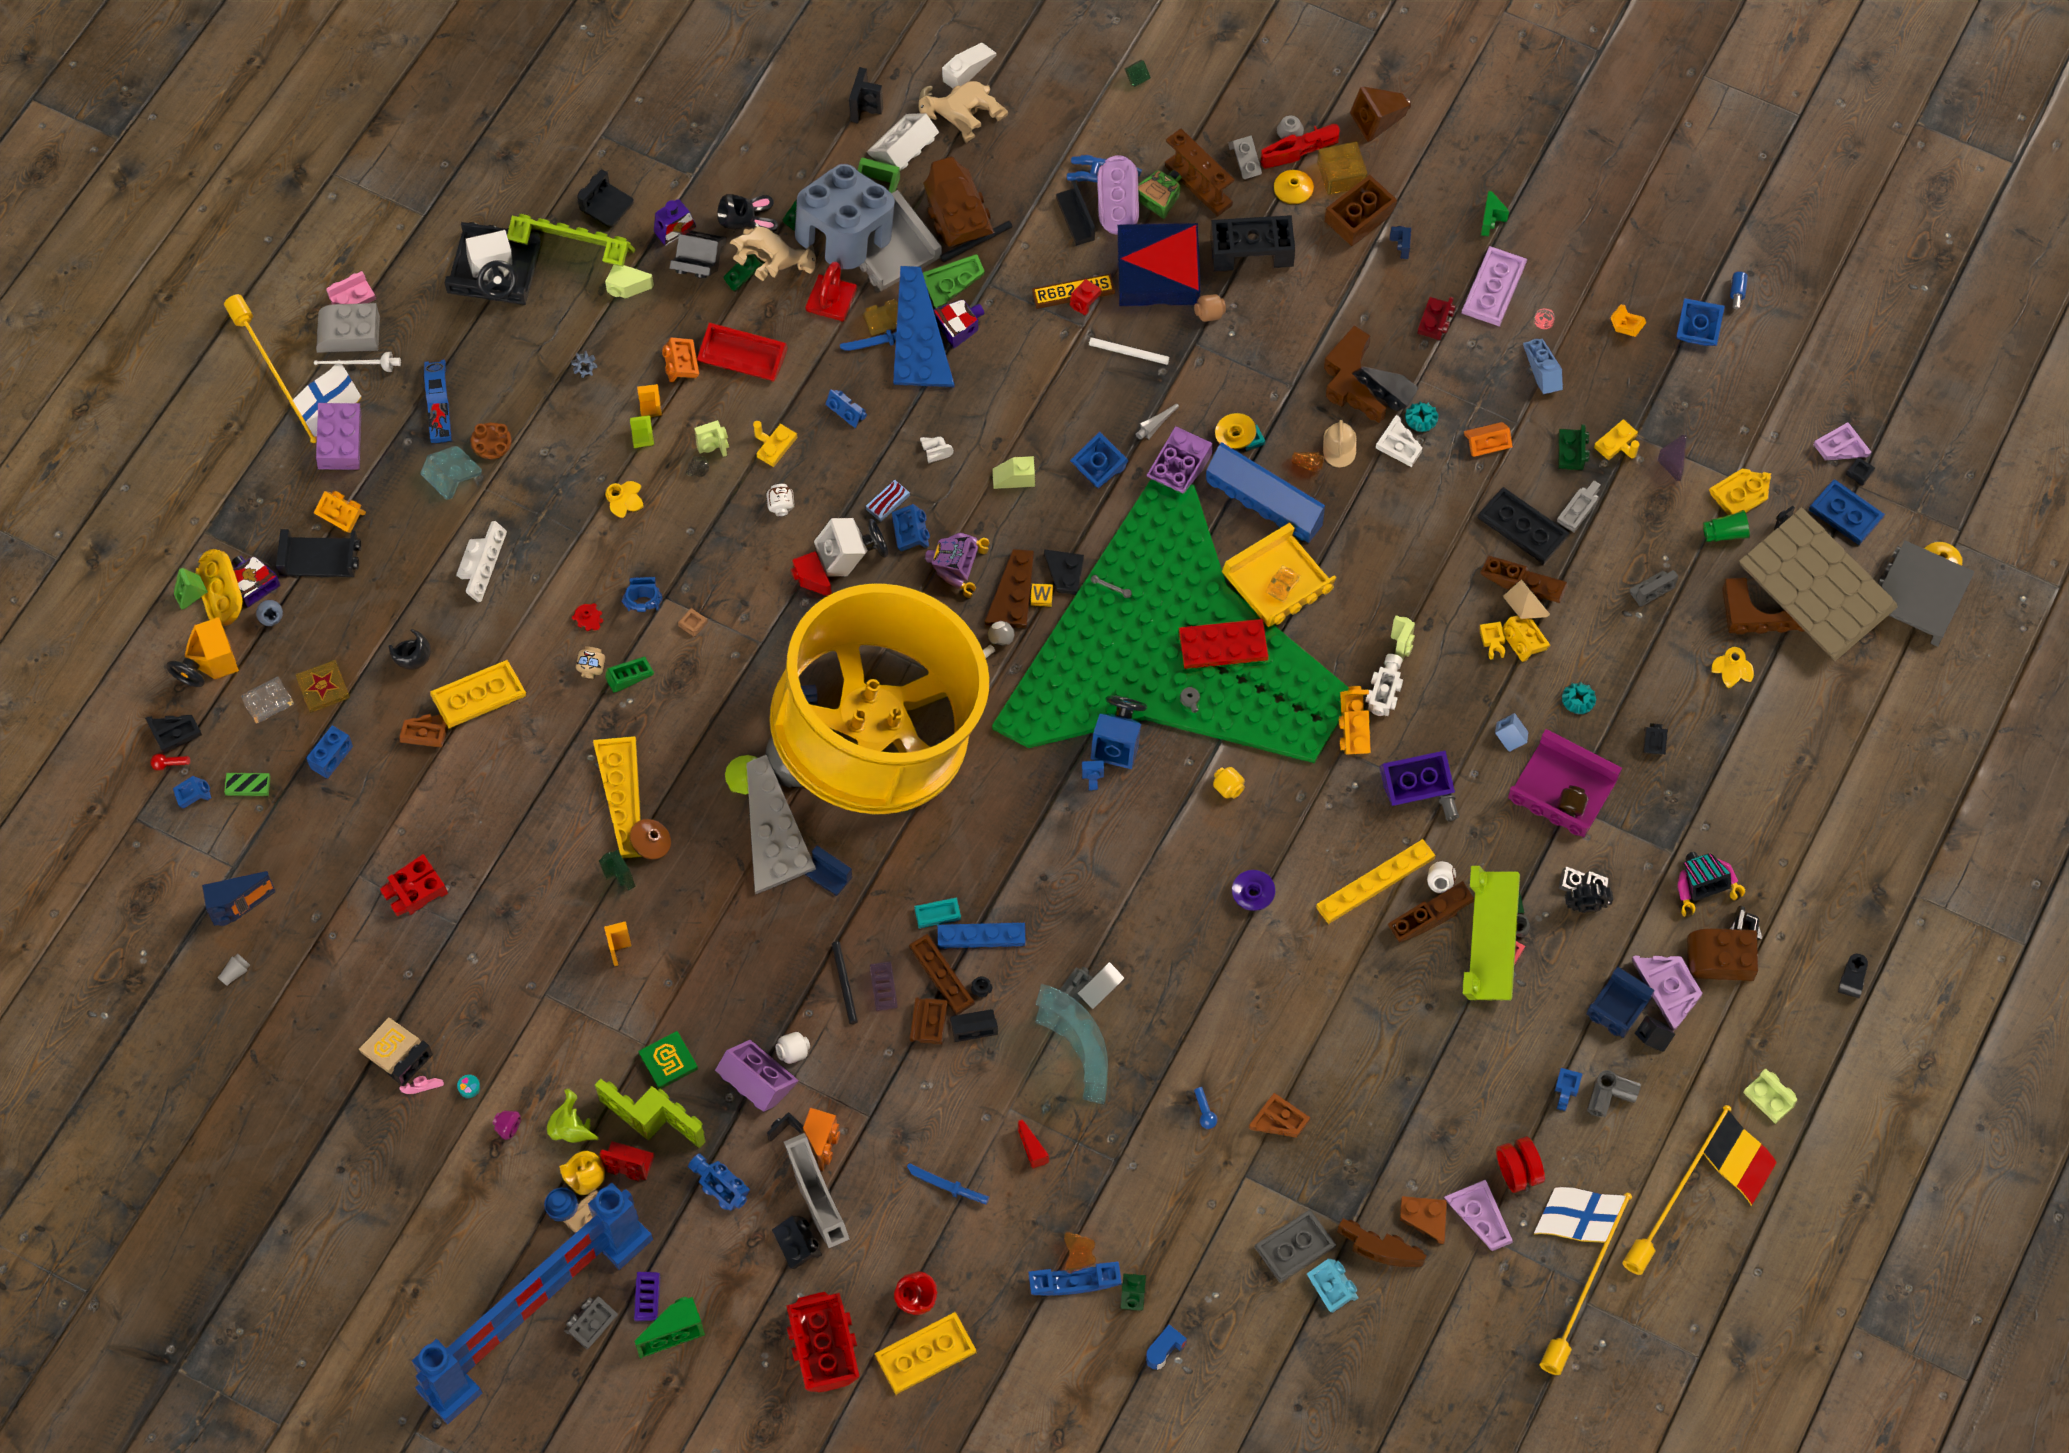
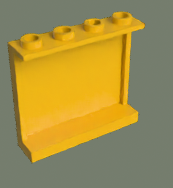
(1255, 567)

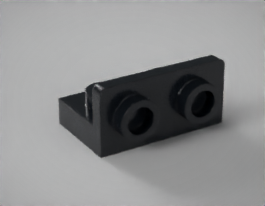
(412, 1063)

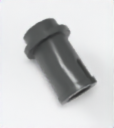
(1449, 806)

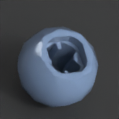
(269, 612)

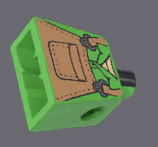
(1160, 192)

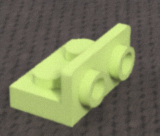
(711, 437)
(1771, 1096)

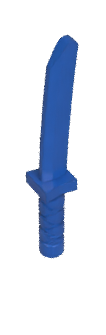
(889, 337)
(955, 1188)

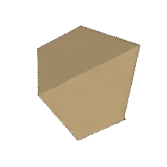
(1525, 602)

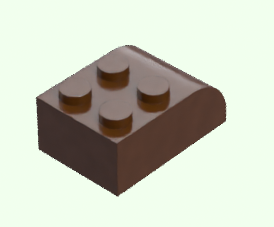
(1360, 210)
(1723, 954)

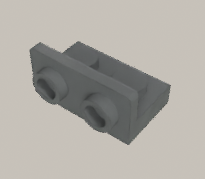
(1654, 587)
(590, 1321)

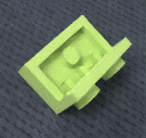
(1403, 632)

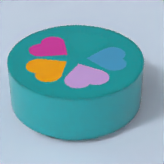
(468, 1086)

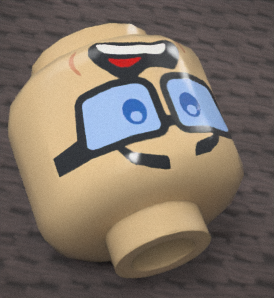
(590, 662)

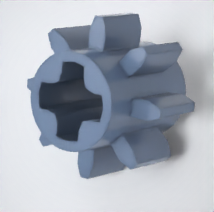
(584, 370)

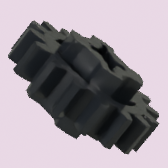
(1589, 897)

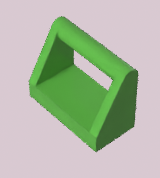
(880, 171)

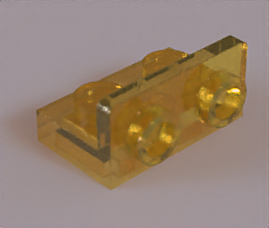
(882, 318)

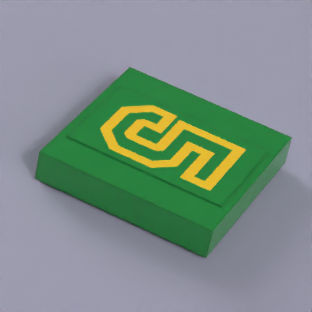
(668, 1060)

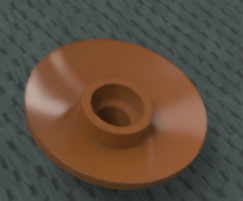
(646, 845)

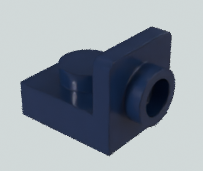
(1403, 236)

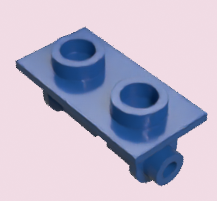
(841, 405)

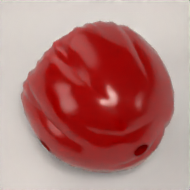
(916, 1293)

